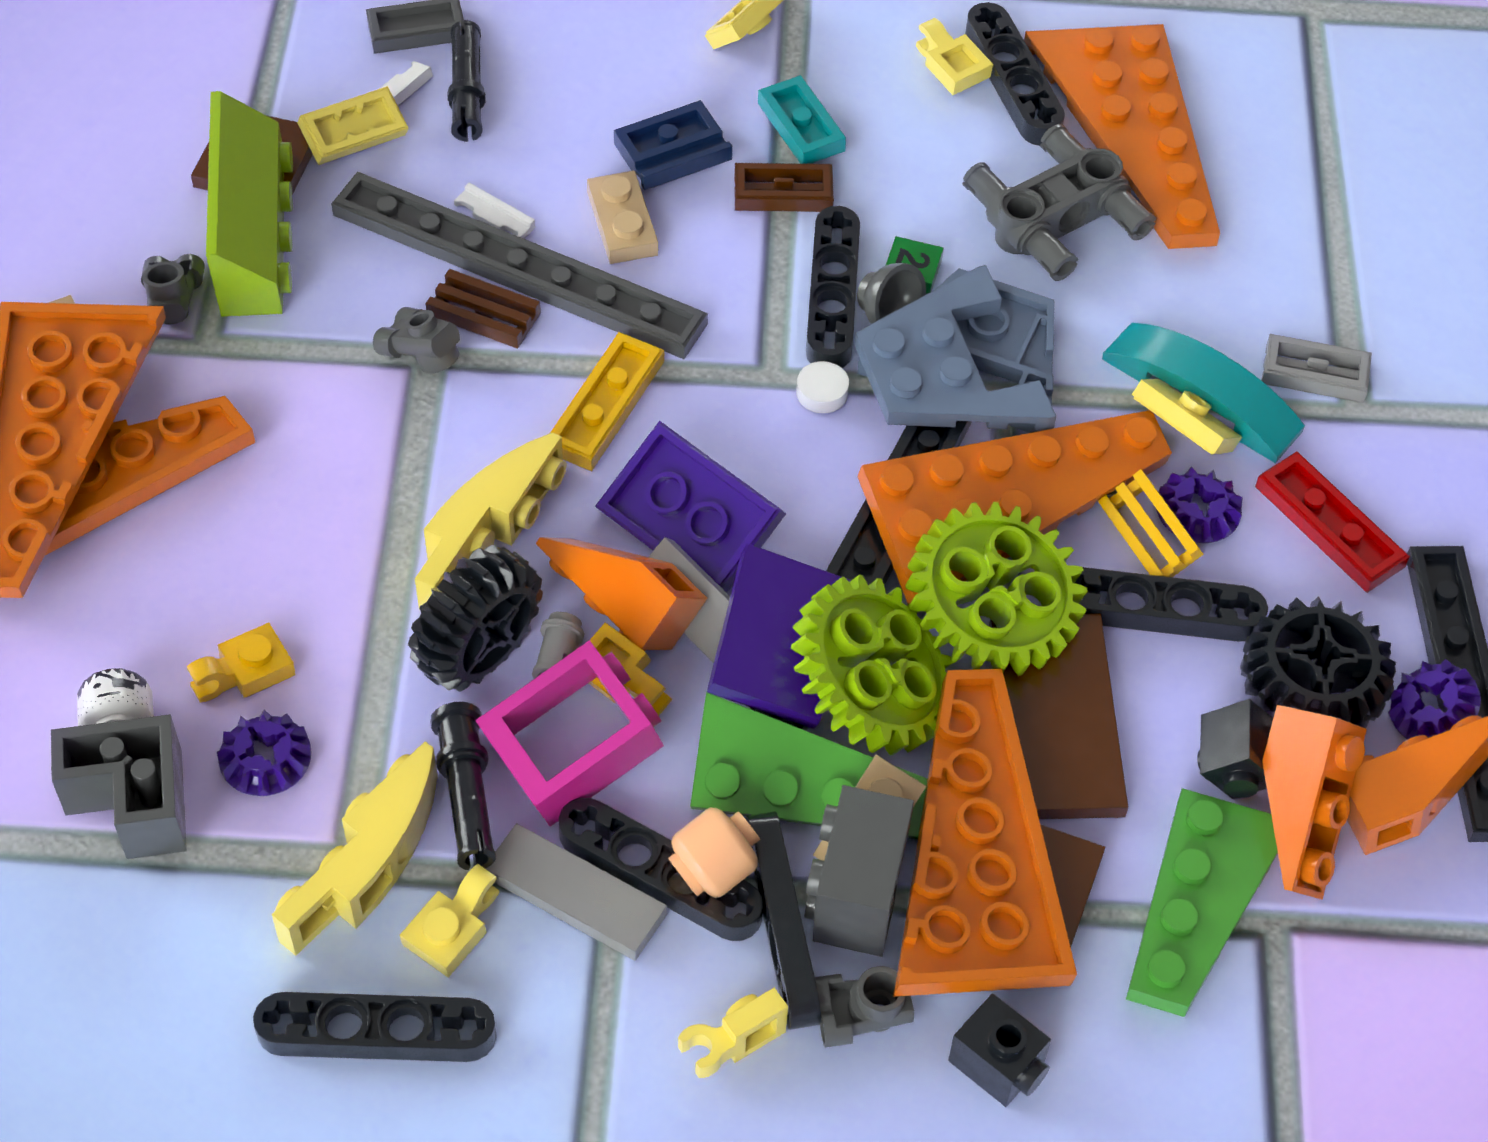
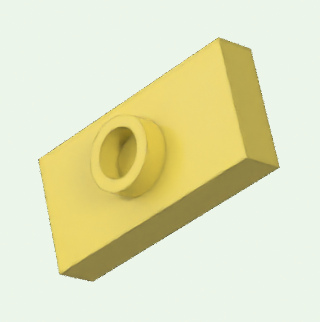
(743, 18)
(352, 125)
(1187, 415)

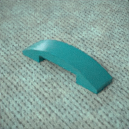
(1228, 387)

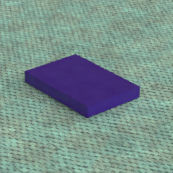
(691, 499)
(755, 649)

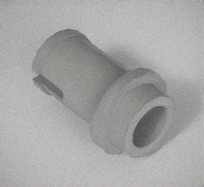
(561, 636)

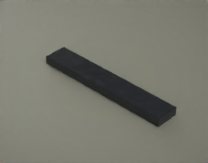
(1454, 633)

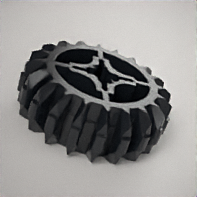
(475, 617)
(1340, 651)

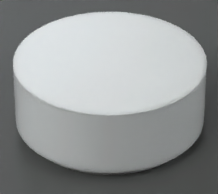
(822, 387)

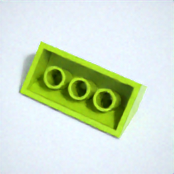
(247, 209)

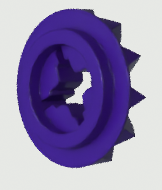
(1223, 510)
(1457, 691)
(255, 774)

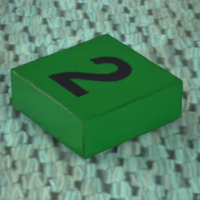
(921, 255)

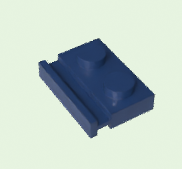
(672, 144)

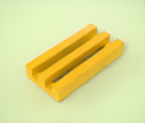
(1126, 495)

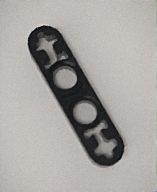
(1023, 70)
(833, 286)
(1158, 612)
(654, 875)
(784, 923)
(377, 1015)

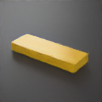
(607, 399)

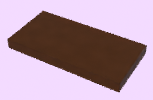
(1070, 729)

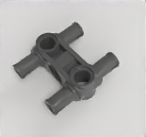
(1058, 201)

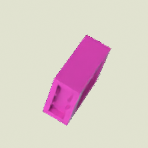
(598, 766)

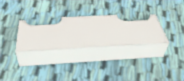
(406, 84)
(495, 212)

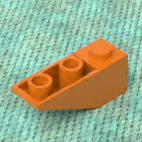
(638, 593)
(1309, 784)
(1408, 787)

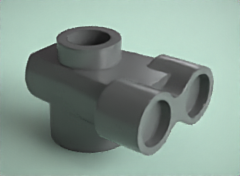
(172, 284)
(419, 335)
(850, 1005)

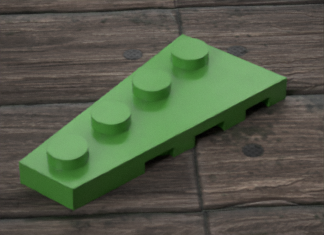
(770, 766)
(1203, 887)

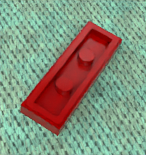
(1332, 521)

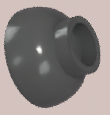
(890, 290)

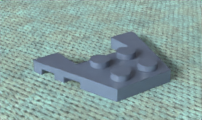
(1011, 342)
(927, 372)

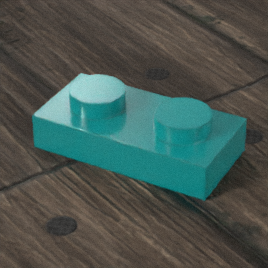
(801, 120)

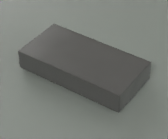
(413, 24)

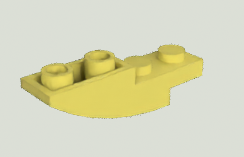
(491, 507)
(380, 840)

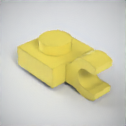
(952, 61)
(450, 928)
(744, 1029)

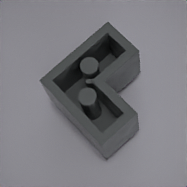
(126, 769)
(858, 880)

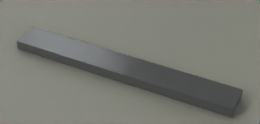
(520, 264)

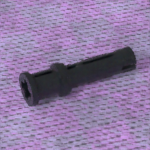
(462, 764)

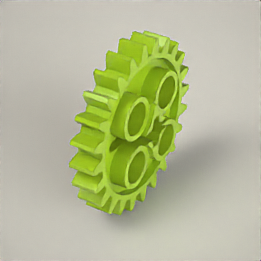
(970, 547)
(871, 664)

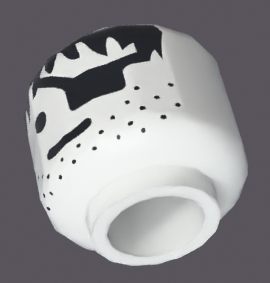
(113, 697)

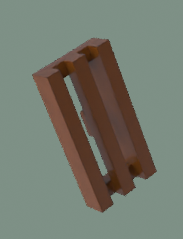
(794, 187)
(487, 302)

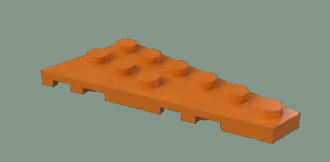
(1131, 103)
(59, 394)
(151, 458)
(1040, 471)
(981, 876)

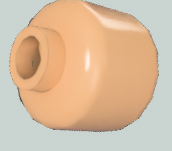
(714, 852)

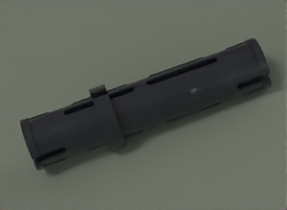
(466, 93)

